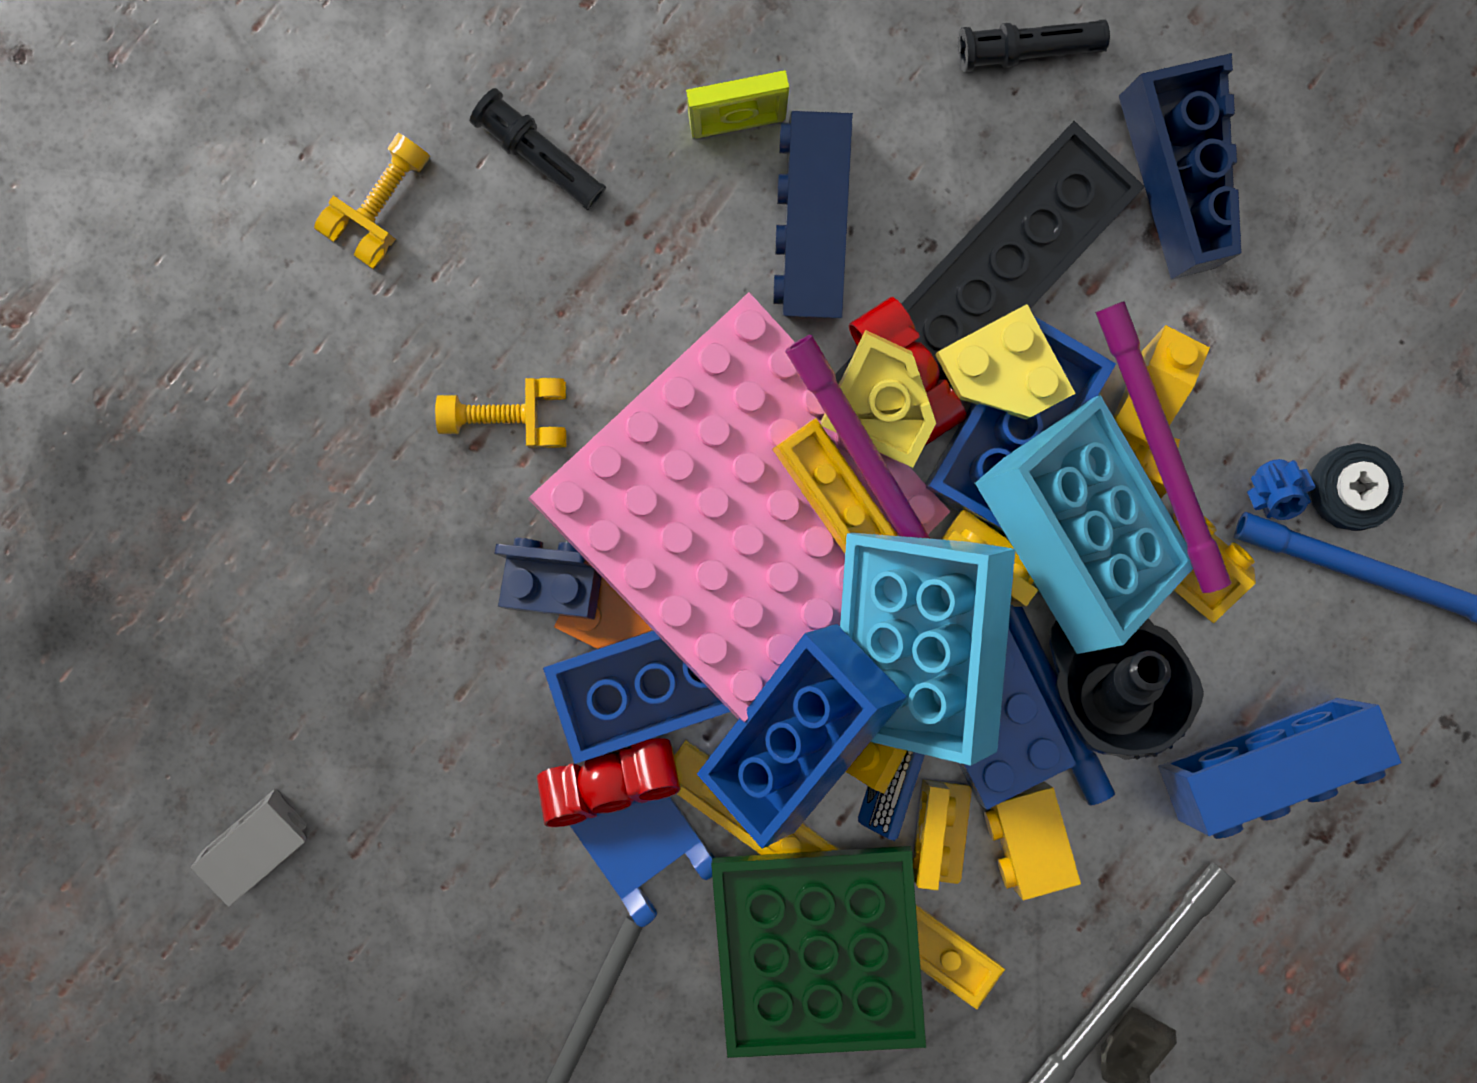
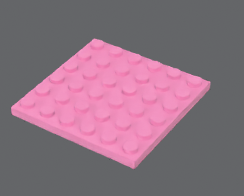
(703, 518)

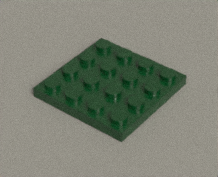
(819, 952)

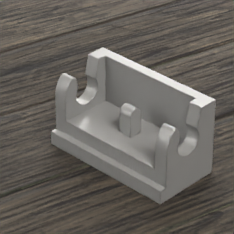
(250, 848)

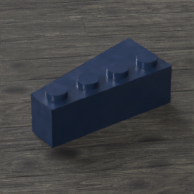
(1187, 160)
(815, 213)

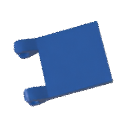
(637, 845)

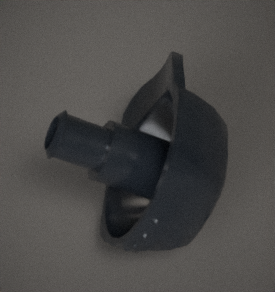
(1127, 696)

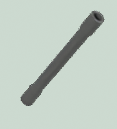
(1196, 904)

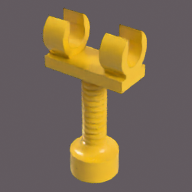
(335, 217)
(452, 414)

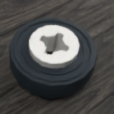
(1338, 490)

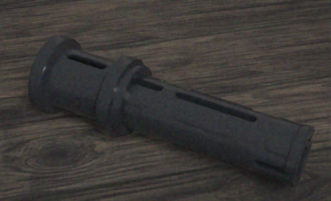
(1012, 44)
(522, 131)

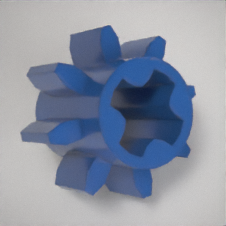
(1281, 489)

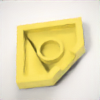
(1007, 367)
(888, 398)

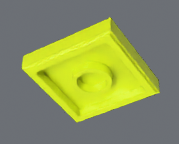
(738, 104)

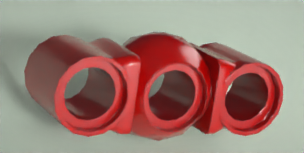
(894, 324)
(608, 783)

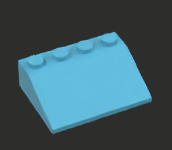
(1088, 527)
(939, 630)

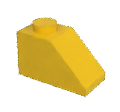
(1174, 368)

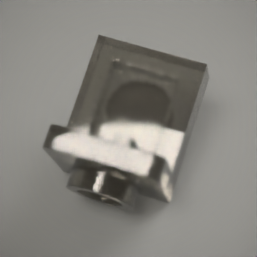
(1135, 1048)

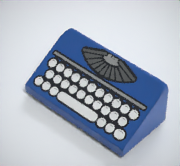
(887, 811)

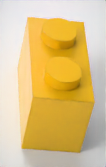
(1033, 843)

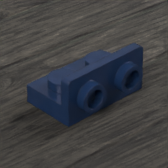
(548, 580)

